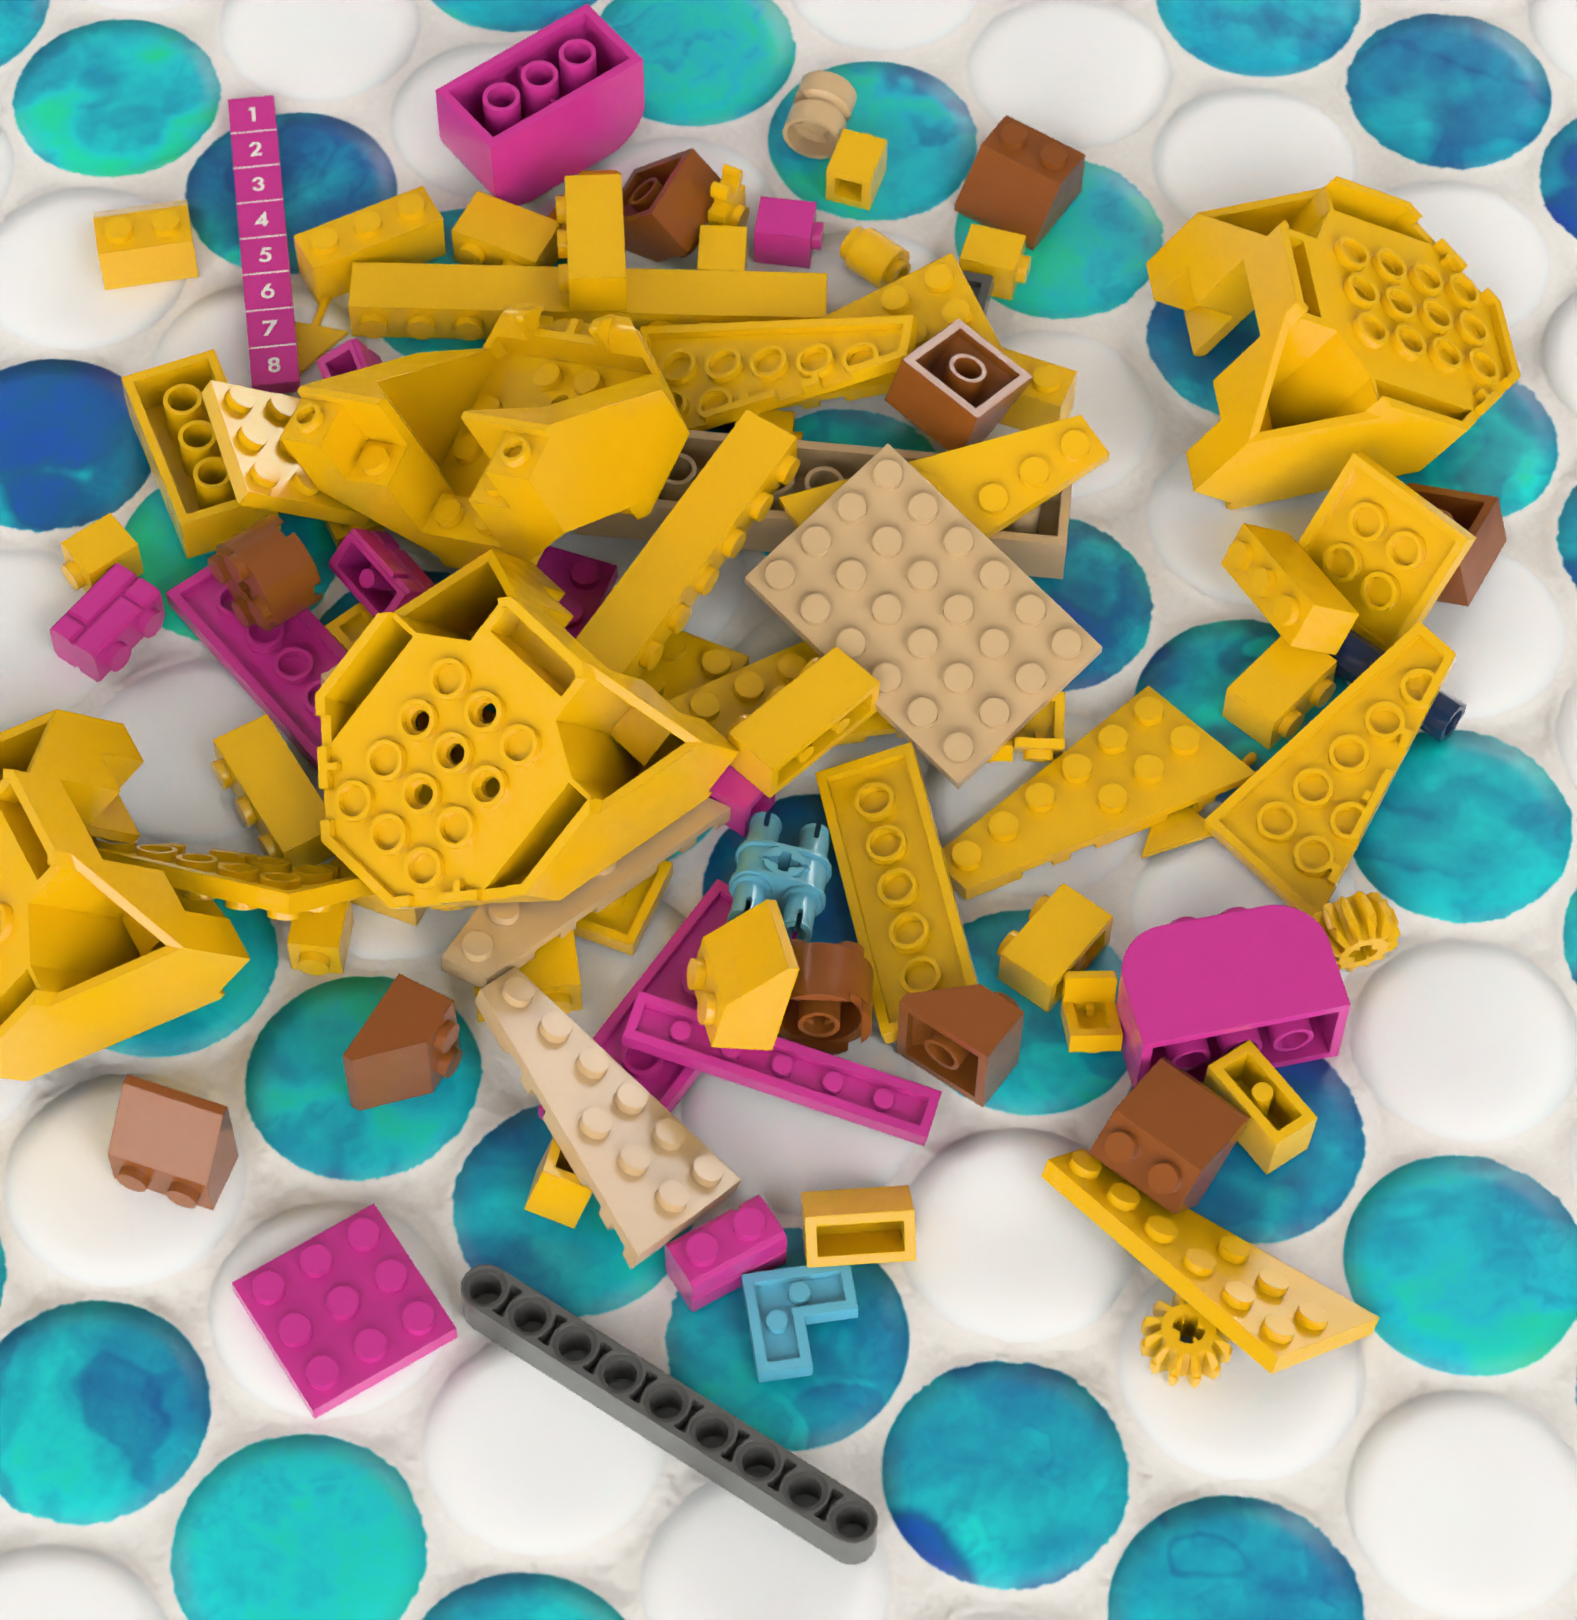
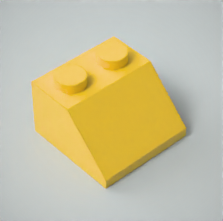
(145, 244)
(744, 979)

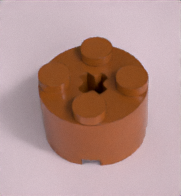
(266, 574)
(830, 996)

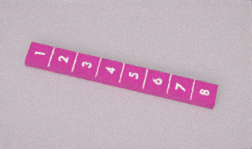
(264, 245)

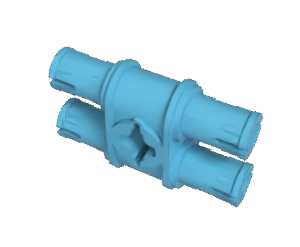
(782, 873)

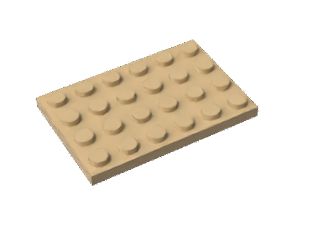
(928, 611)

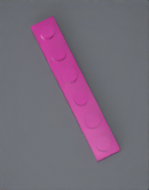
(786, 1071)

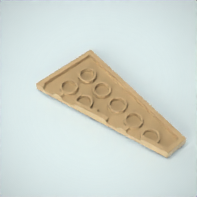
(510, 933)
(612, 1131)

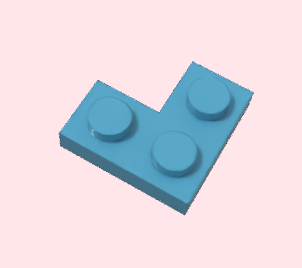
(781, 1306)

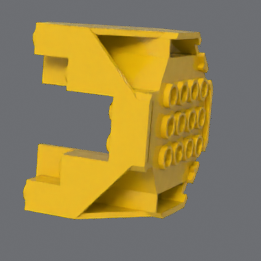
(1359, 347)
(497, 438)
(578, 750)
(84, 939)

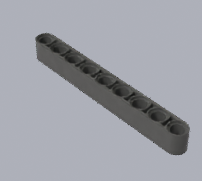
(676, 1435)

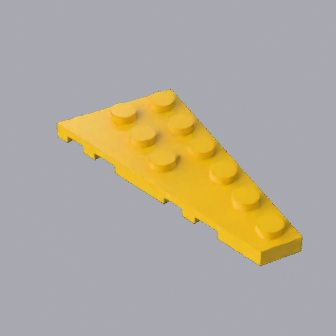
(1240, 1289)

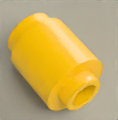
(874, 256)

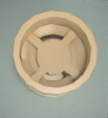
(819, 114)

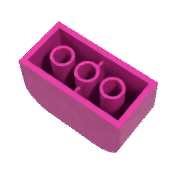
(544, 107)
(1226, 980)

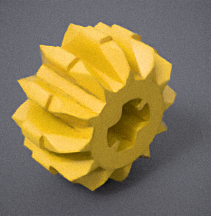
(1359, 929)
(1169, 1353)

